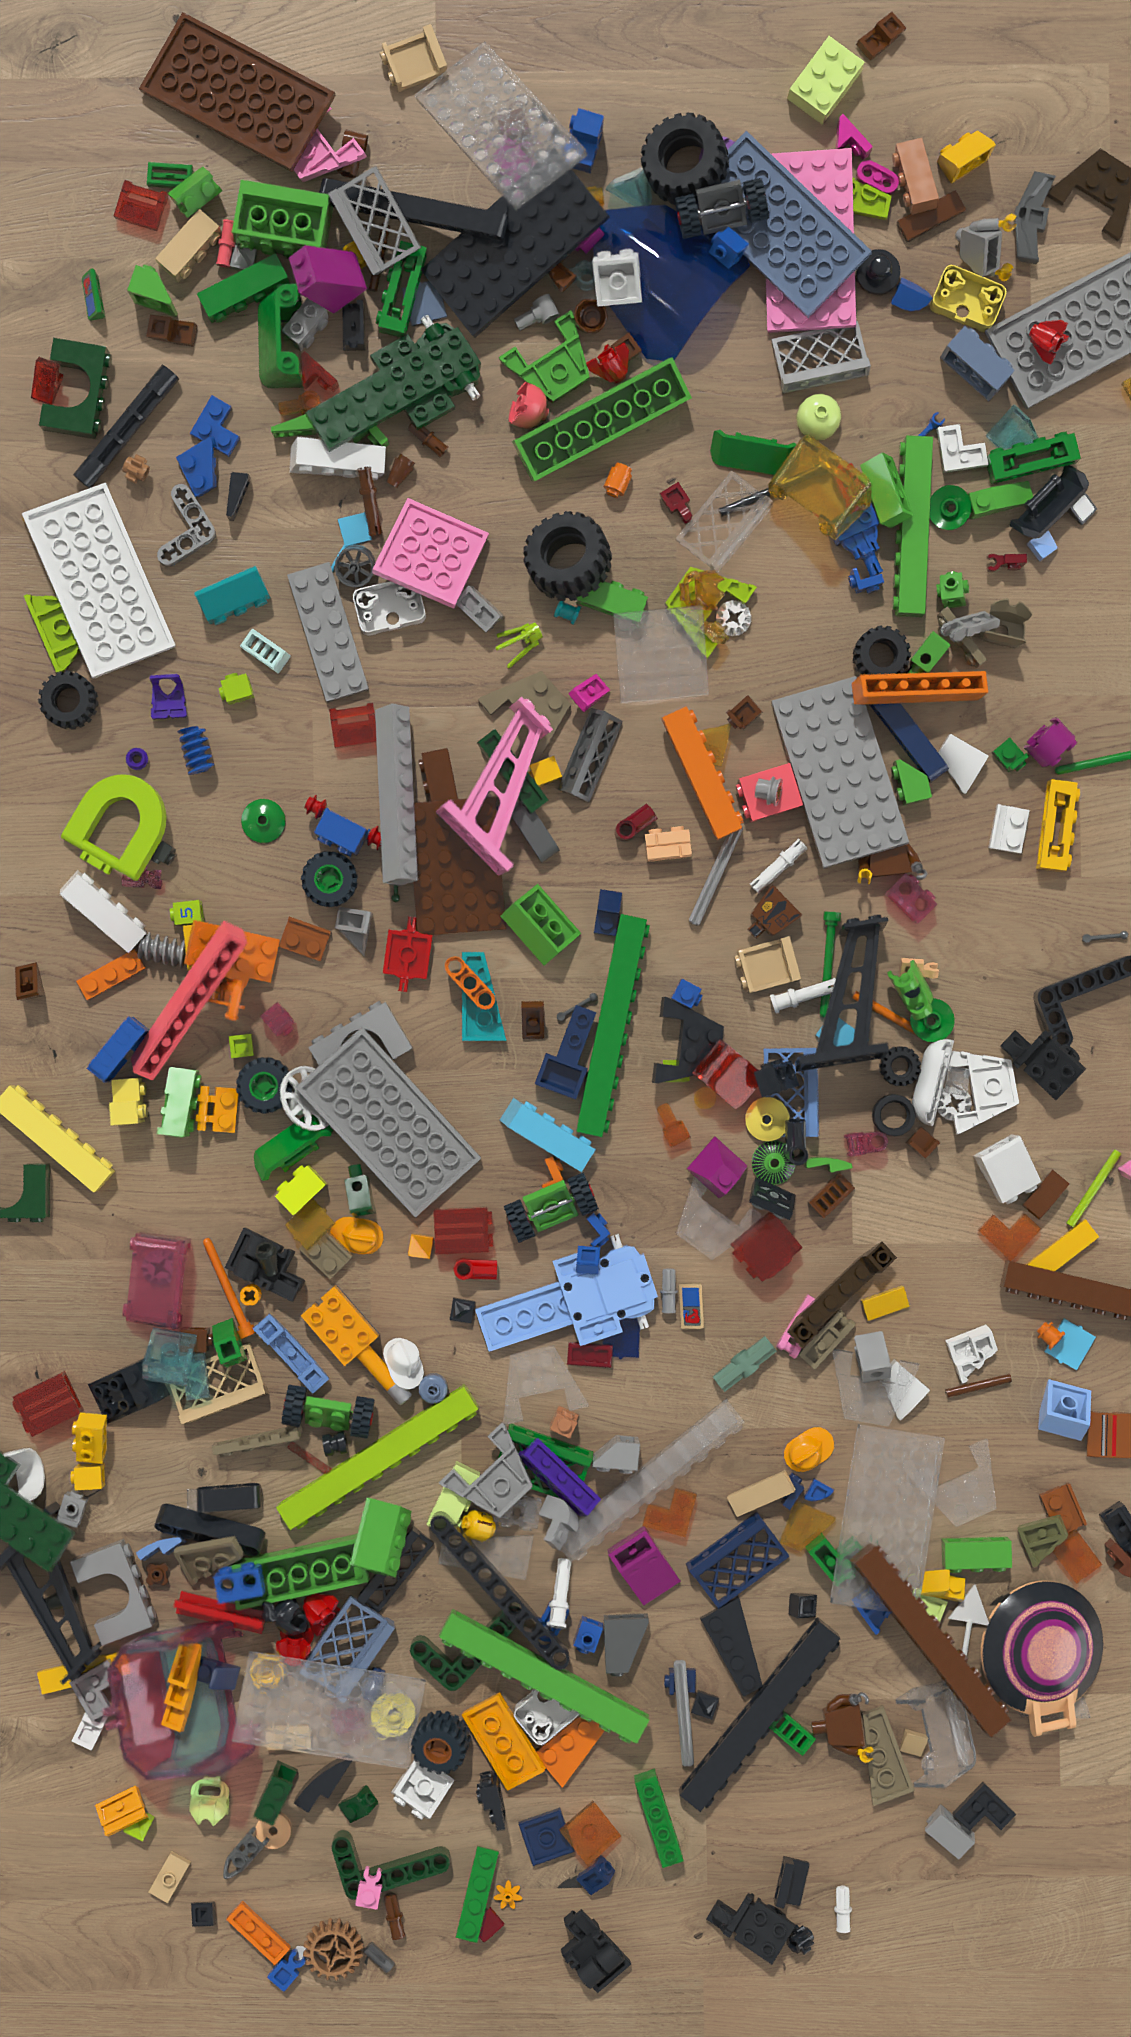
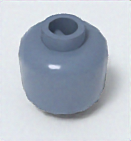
(435, 1380)

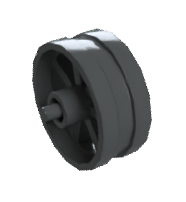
(354, 566)

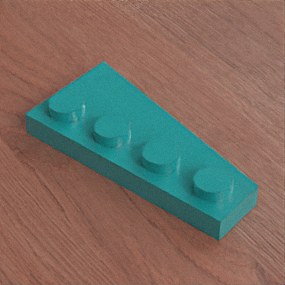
(477, 1022)

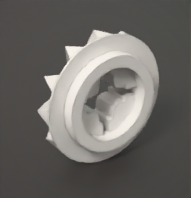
(744, 618)
(947, 1112)

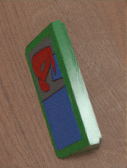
(93, 295)

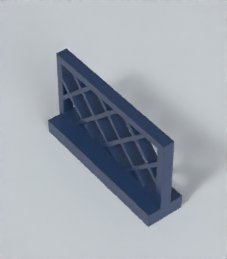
(728, 1544)

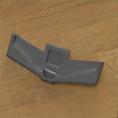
(1032, 217)

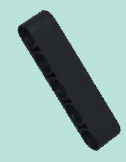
(206, 1527)

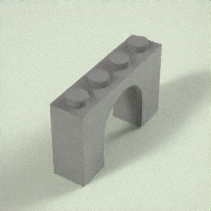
(378, 1020)
(117, 1560)

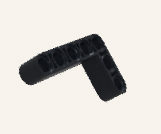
(1077, 989)

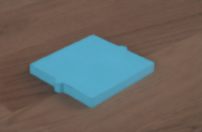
(1072, 1346)

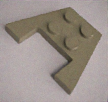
(541, 693)

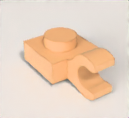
(928, 970)

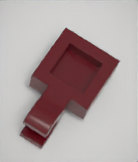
(676, 500)
(1011, 561)

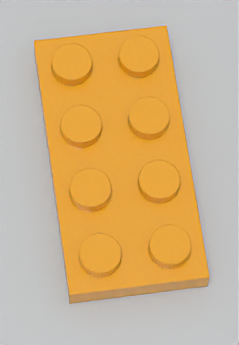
(503, 1741)

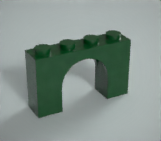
(83, 418)
(35, 1197)

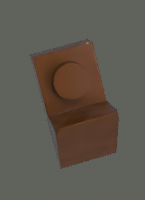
(532, 1019)

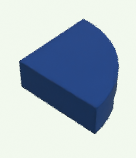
(817, 1491)

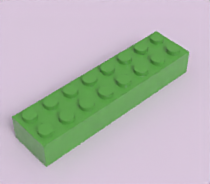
(601, 419)

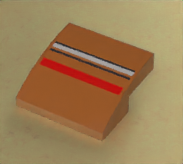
(1109, 1435)

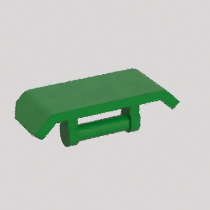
(749, 452)
(288, 1148)

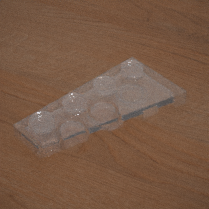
(506, 1553)

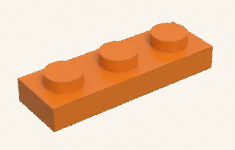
(111, 974)
(258, 1932)

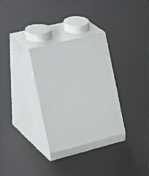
(1008, 1169)

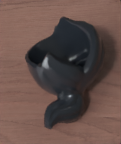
(286, 1616)

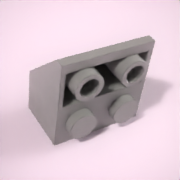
(618, 1453)

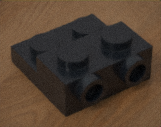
(490, 1795)

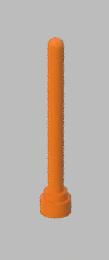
(245, 1328)

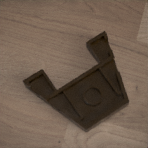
(1103, 180)

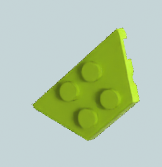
(53, 630)

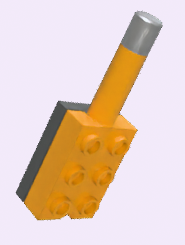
(349, 1335)

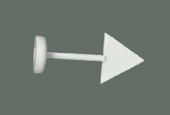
(970, 1611)

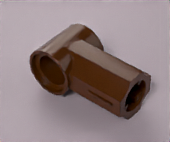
(351, 170)

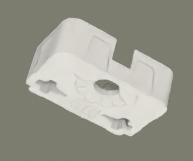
(387, 598)
(533, 1712)

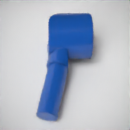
(932, 425)

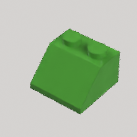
(148, 291)

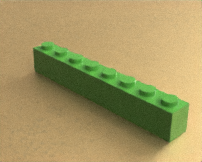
(913, 532)

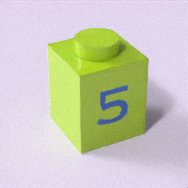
(185, 912)

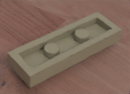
(972, 652)

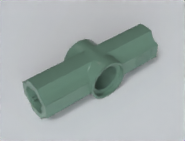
(744, 1363)

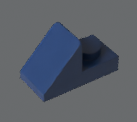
(608, 912)
(218, 1674)

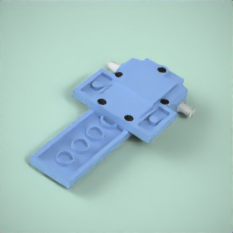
(585, 1300)

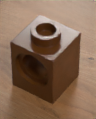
(204, 1337)

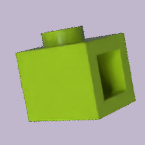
(236, 688)

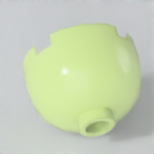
(819, 416)

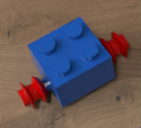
(339, 830)

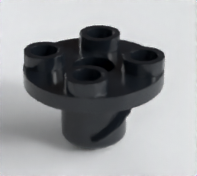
(878, 272)

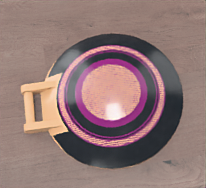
(1042, 1651)

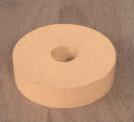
(276, 1839)

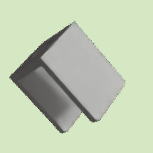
(872, 1357)

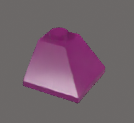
(717, 1167)

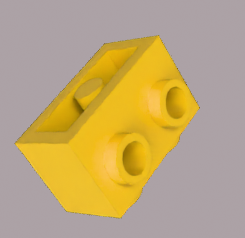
(90, 1438)

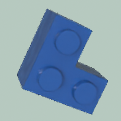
(587, 130)

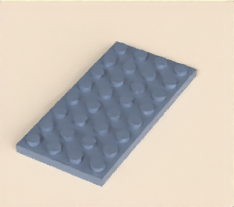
(802, 243)

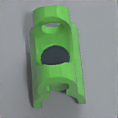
(913, 991)

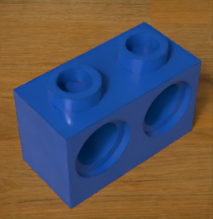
(241, 1588)

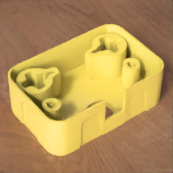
(968, 291)

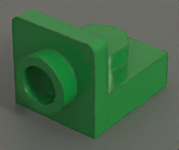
(1010, 755)

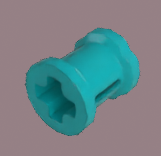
(567, 611)

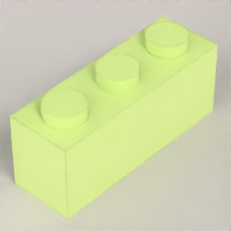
(452, 1502)

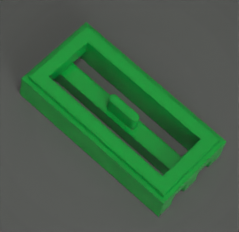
(167, 166)

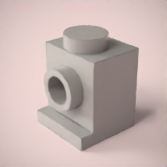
(69, 1517)

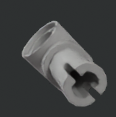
(541, 311)

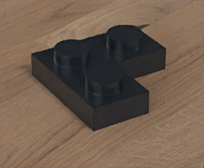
(982, 1803)

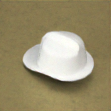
(403, 1363)

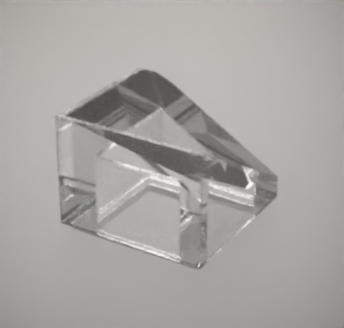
(957, 1080)

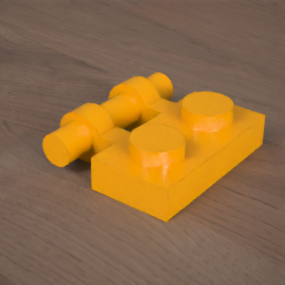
(224, 1109)

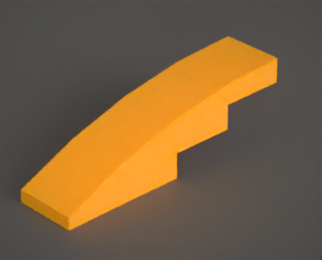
(182, 1686)

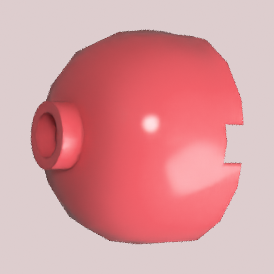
(529, 407)

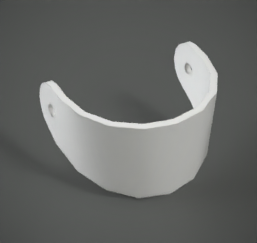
(30, 1473)

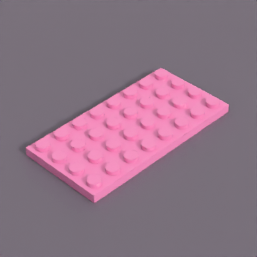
(829, 179)

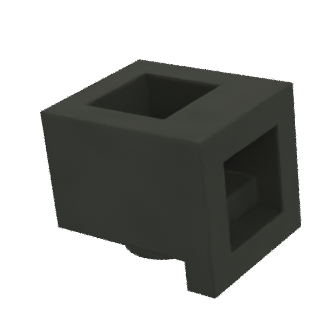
(163, 853)

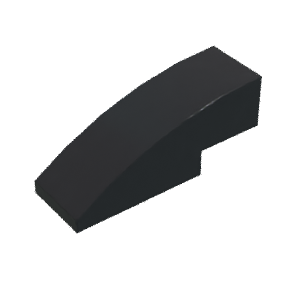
(321, 1783)

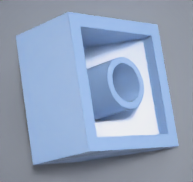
(1065, 1410)

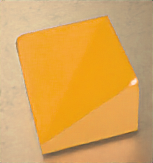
(420, 1246)

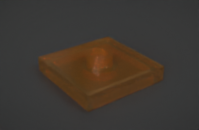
(590, 1832)

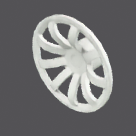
(297, 1103)

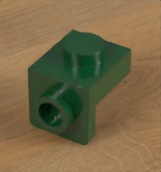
(359, 1804)

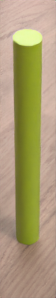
(1091, 1192)

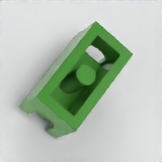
(194, 192)

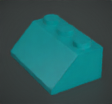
(233, 596)

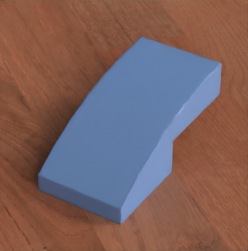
(166, 1546)

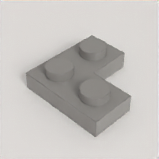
(89, 1689)

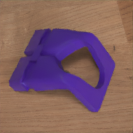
(167, 705)

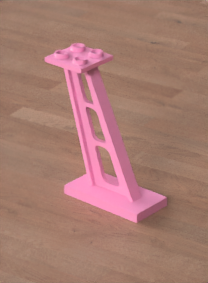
(463, 822)

